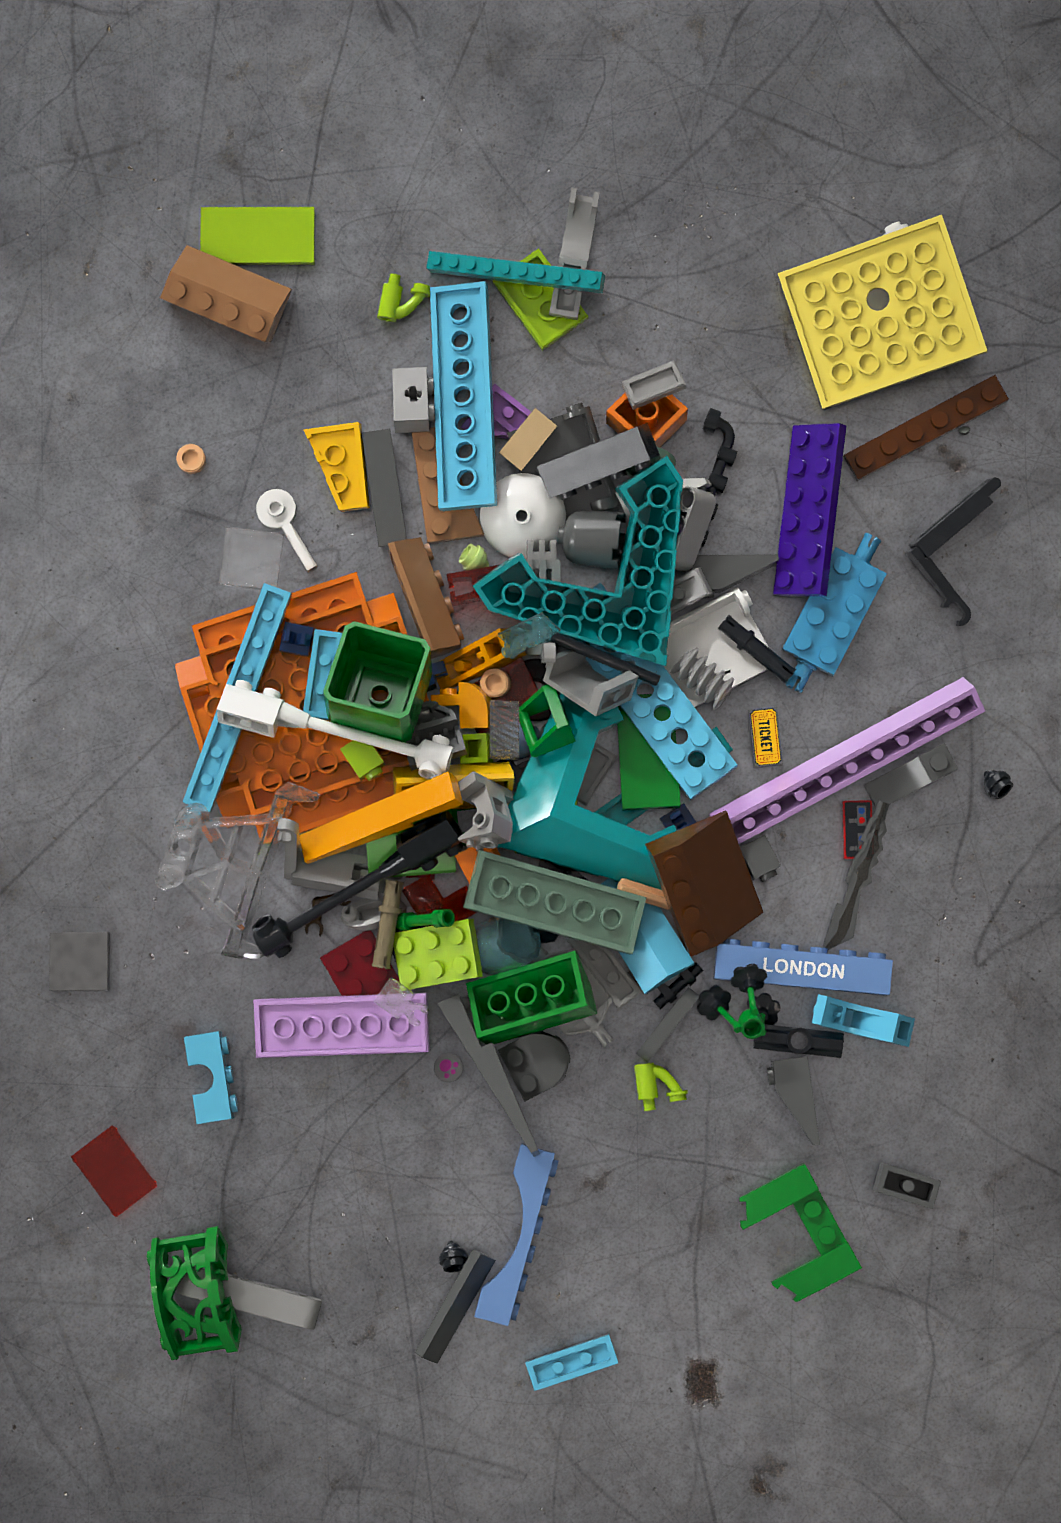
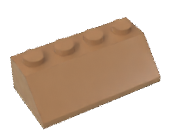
(226, 293)
(424, 597)

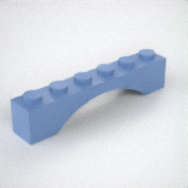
(499, 1294)

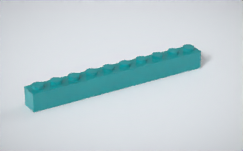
(516, 272)

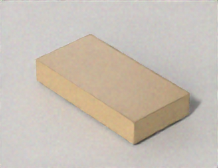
(527, 439)

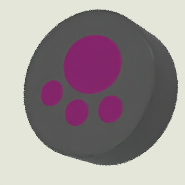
(448, 1067)

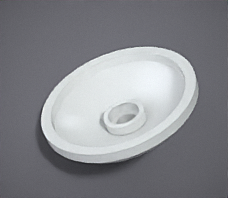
(543, 519)

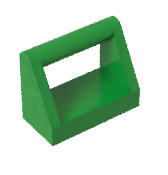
(558, 735)

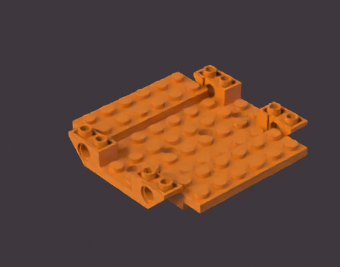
(294, 754)

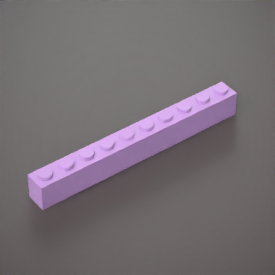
(853, 759)

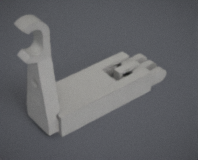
(544, 560)
(326, 874)

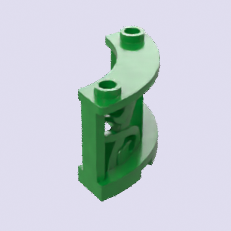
(224, 1318)

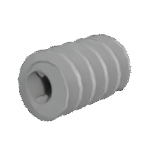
(703, 677)

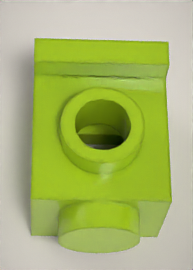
(477, 749)

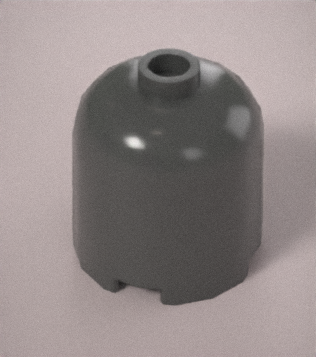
(593, 538)

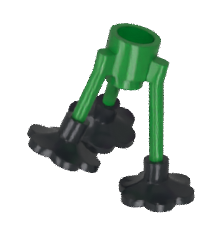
(760, 1009)

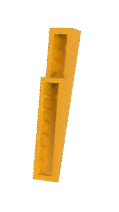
(382, 818)

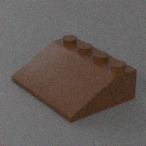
(705, 882)

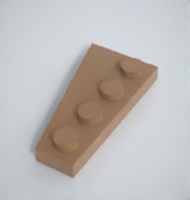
(439, 525)

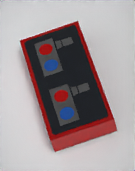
(854, 820)

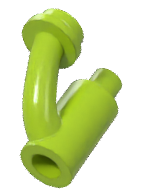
(391, 295)
(647, 1086)

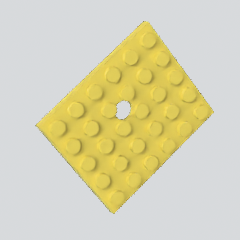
(918, 332)

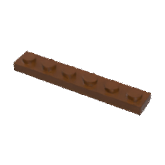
(926, 427)

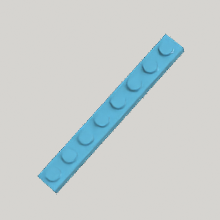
(248, 667)

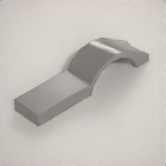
(575, 250)

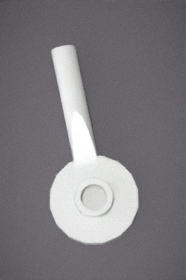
(277, 510)

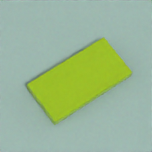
(259, 235)

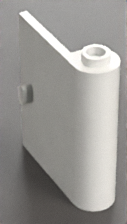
(701, 631)

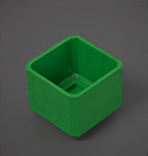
(374, 661)

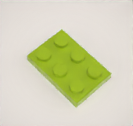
(437, 955)

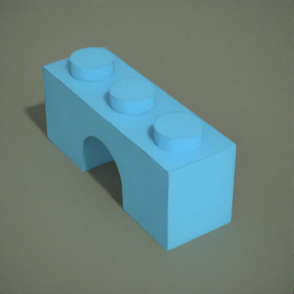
(217, 1102)

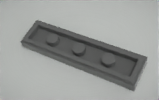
(455, 1306)

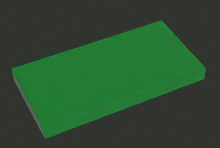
(642, 774)

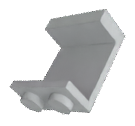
(587, 686)

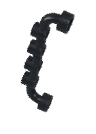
(725, 455)

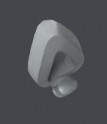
(364, 914)

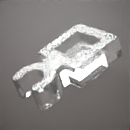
(397, 1000)

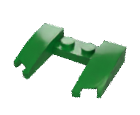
(835, 1256)

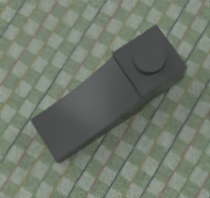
(911, 776)

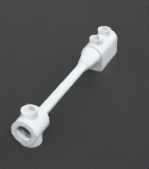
(266, 711)

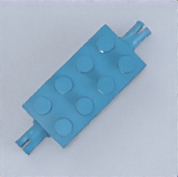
(832, 620)

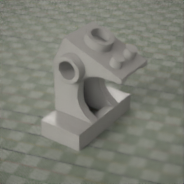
(493, 820)

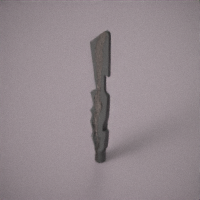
(859, 875)

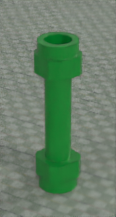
(437, 918)

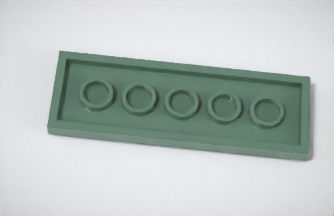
(554, 902)

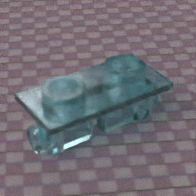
(527, 634)

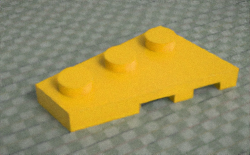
(342, 460)

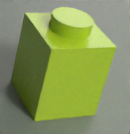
(363, 759)

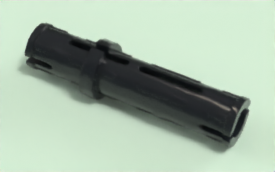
(758, 650)

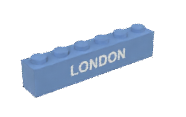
(807, 969)

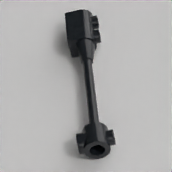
(415, 849)

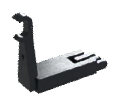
(941, 532)

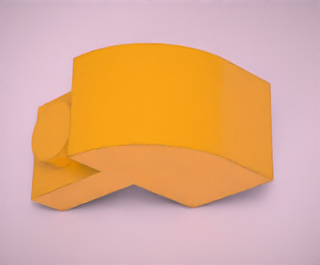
(472, 704)

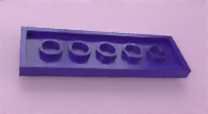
(809, 510)

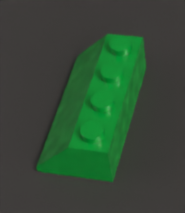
(530, 998)

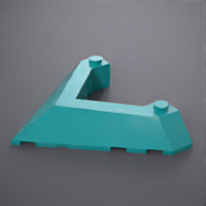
(638, 611)
(556, 829)

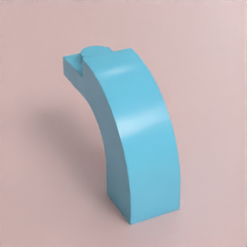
(863, 1021)

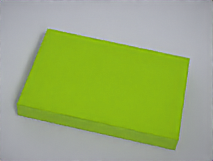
(533, 305)

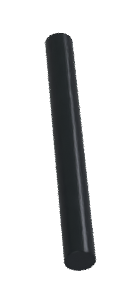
(604, 658)

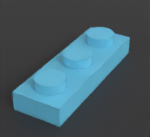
(322, 656)
(571, 1362)

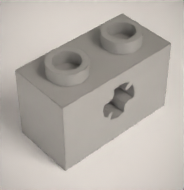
(407, 385)

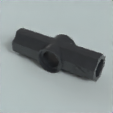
(817, 1041)

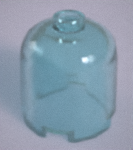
(505, 945)

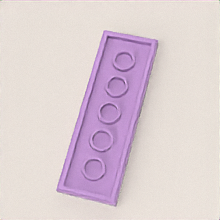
(335, 1027)

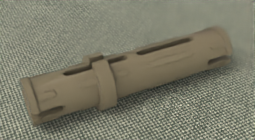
(387, 923)

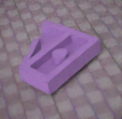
(507, 413)

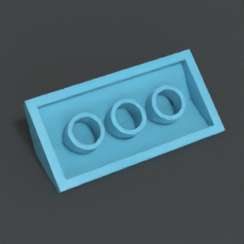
(657, 949)

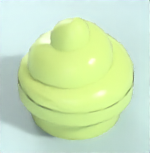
(473, 557)

